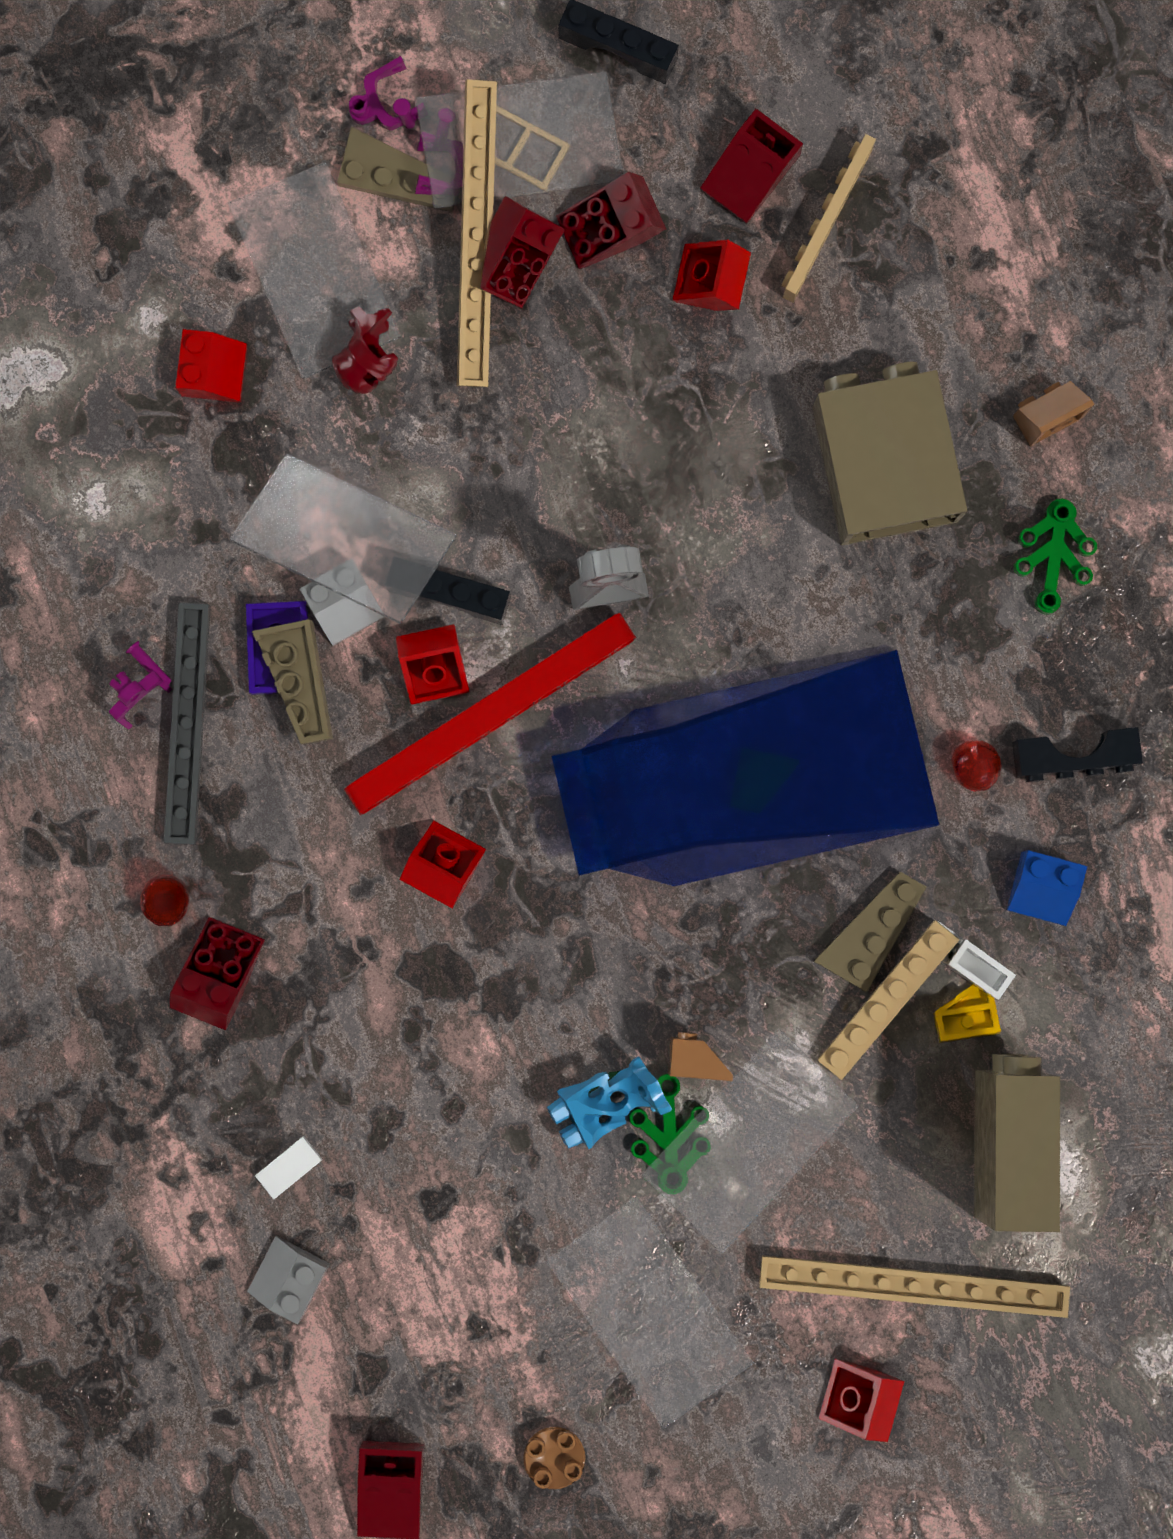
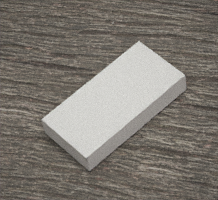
(288, 1167)

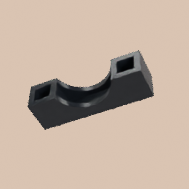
(595, 29)
(467, 596)
(1039, 757)

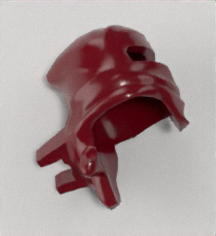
(363, 360)

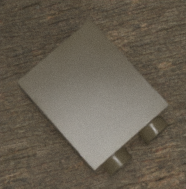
(888, 454)
(1017, 1145)

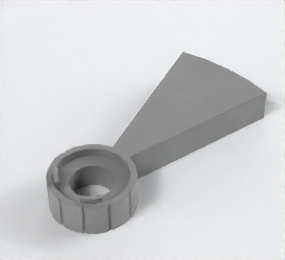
(608, 578)

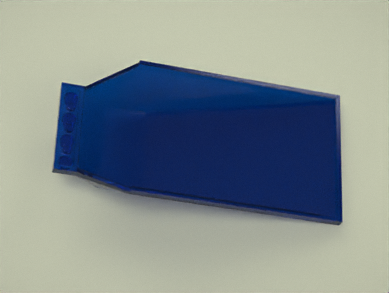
(750, 775)

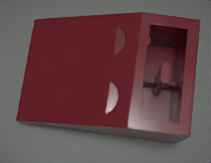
(752, 166)
(611, 220)
(517, 251)
(216, 973)
(390, 1489)

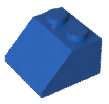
(1046, 887)

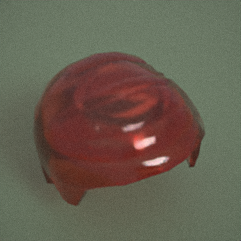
(976, 765)
(165, 900)

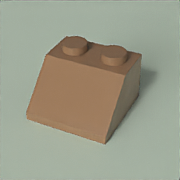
(1051, 412)
(695, 1059)

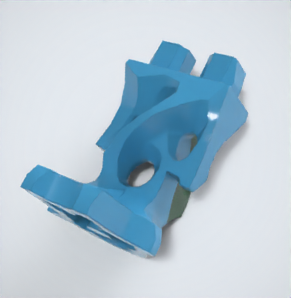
(591, 1100)

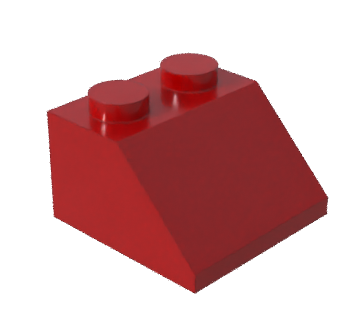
(712, 275)
(210, 366)
(432, 664)
(442, 864)
(861, 1401)

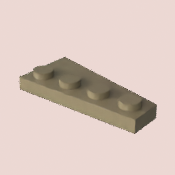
(382, 170)
(296, 668)
(867, 940)

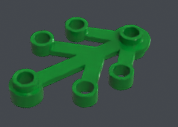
(1056, 551)
(669, 1123)

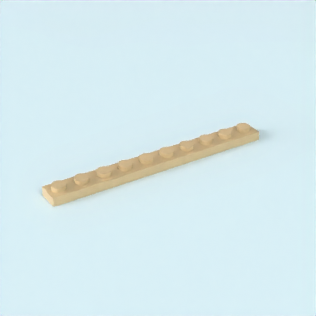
(475, 227)
(914, 1286)

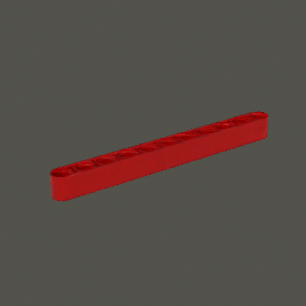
(490, 713)

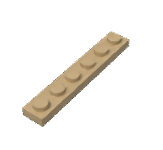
(821, 228)
(888, 999)

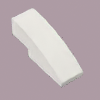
(978, 967)

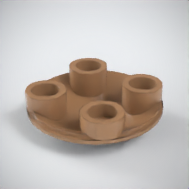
(554, 1458)

